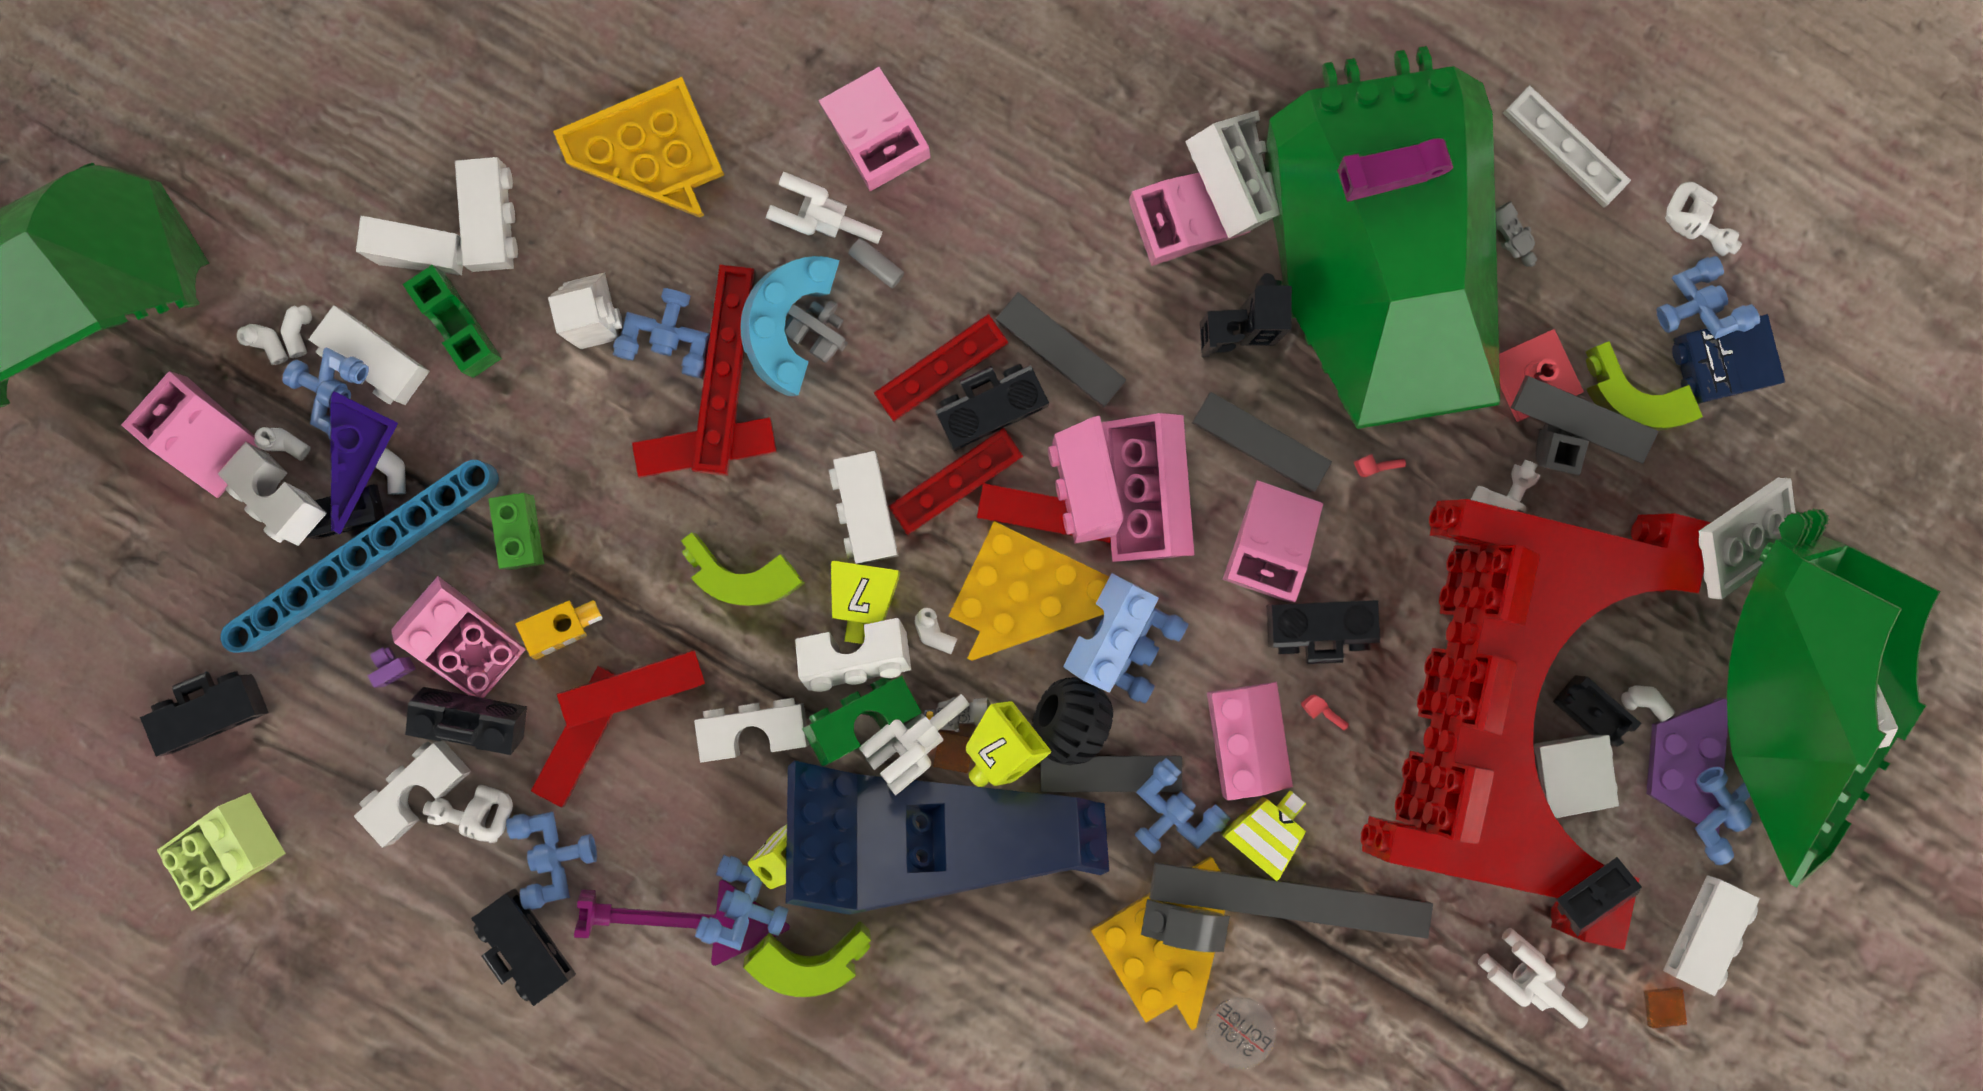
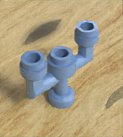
(1706, 302)
(665, 335)
(350, 369)
(1145, 651)
(1175, 811)
(1731, 812)
(548, 857)
(739, 906)

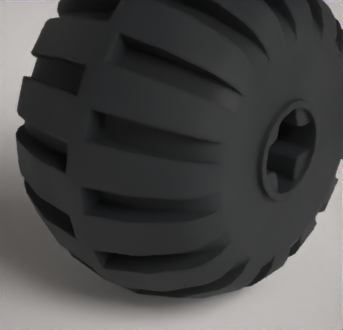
(1073, 720)

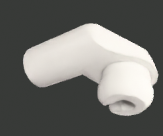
(394, 469)
(930, 633)
(1647, 697)

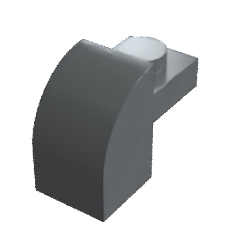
(1560, 450)
(1185, 927)

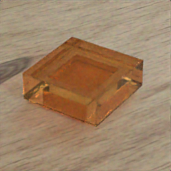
(952, 753)
(1665, 1007)

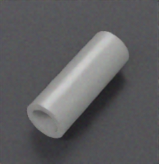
(876, 263)

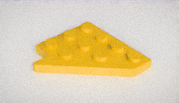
(646, 146)
(1023, 592)
(1151, 971)

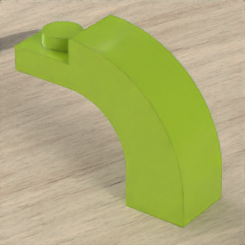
(1619, 396)
(757, 588)
(807, 975)

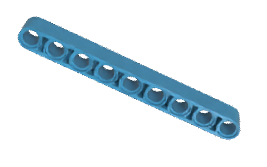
(343, 559)

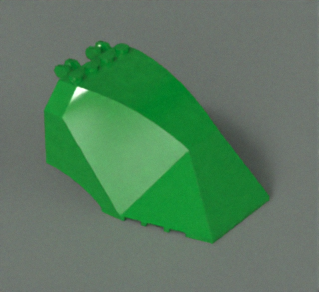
(84, 259)
(1403, 280)
(1805, 684)

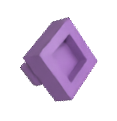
(389, 667)

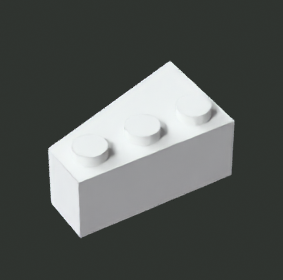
(1234, 173)
(585, 312)

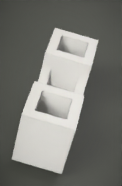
(253, 480)
(882, 654)
(720, 733)
(387, 812)

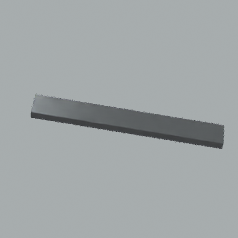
(1291, 900)

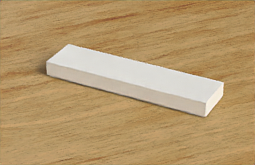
(1566, 146)

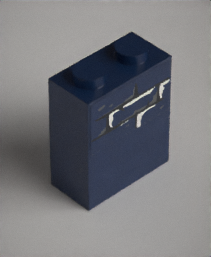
(1730, 363)

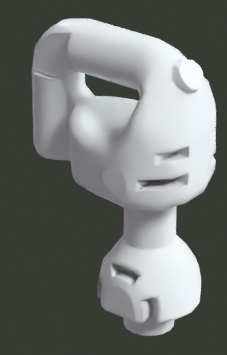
(1697, 219)
(1522, 477)
(473, 819)

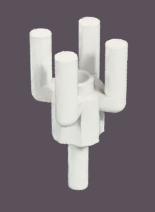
(818, 212)
(911, 743)
(1532, 980)

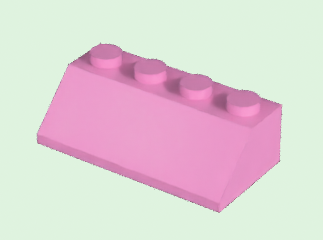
(1151, 486)

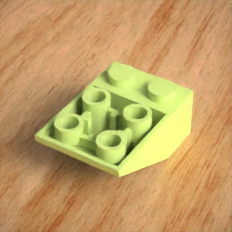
(220, 850)

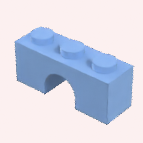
(1125, 615)

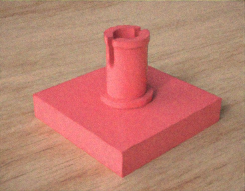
(1541, 359)

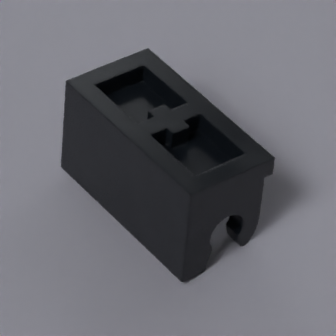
(1218, 329)
(365, 514)
(1595, 710)
(1598, 896)

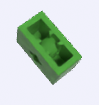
(516, 531)

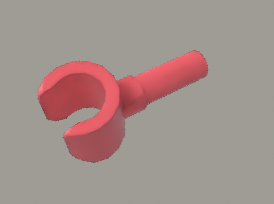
(1367, 465)
(1315, 705)

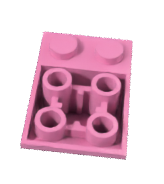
(875, 128)
(1176, 218)
(188, 430)
(1274, 542)
(456, 639)

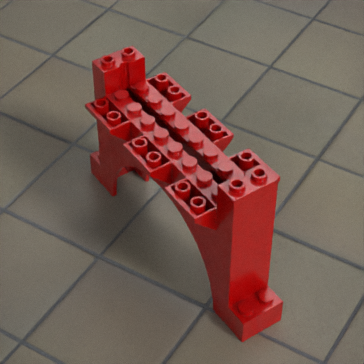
(1514, 604)

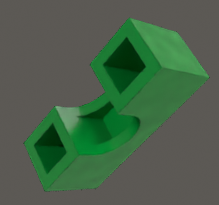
(448, 312)
(833, 733)

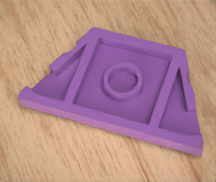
(1681, 752)

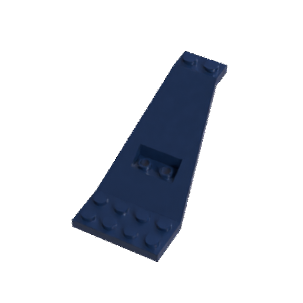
(858, 842)

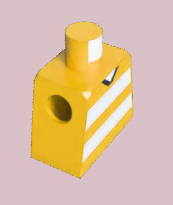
(541, 631)

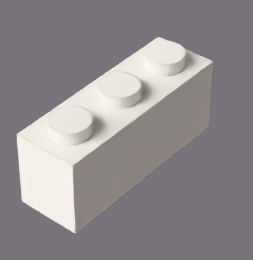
(485, 214)
(390, 369)
(863, 508)
(1712, 935)

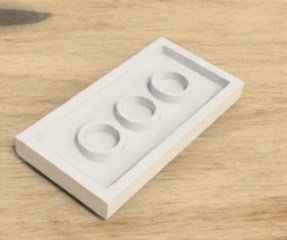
(1738, 537)

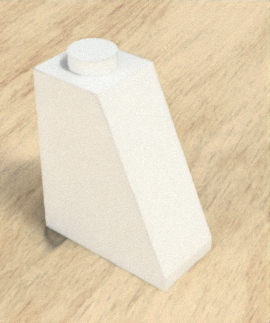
(409, 246)

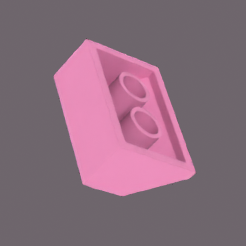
(1086, 481)
(1249, 741)

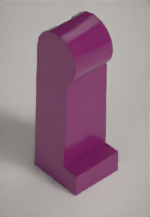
(1393, 169)

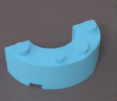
(765, 318)

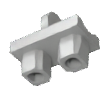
(828, 339)

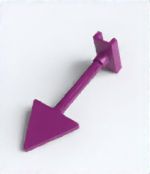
(604, 914)

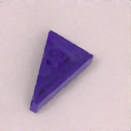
(356, 446)

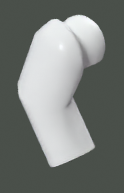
(291, 329)
(263, 338)
(280, 440)

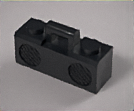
(1268, 313)
(981, 415)
(1339, 622)
(466, 720)
(188, 721)
(525, 945)

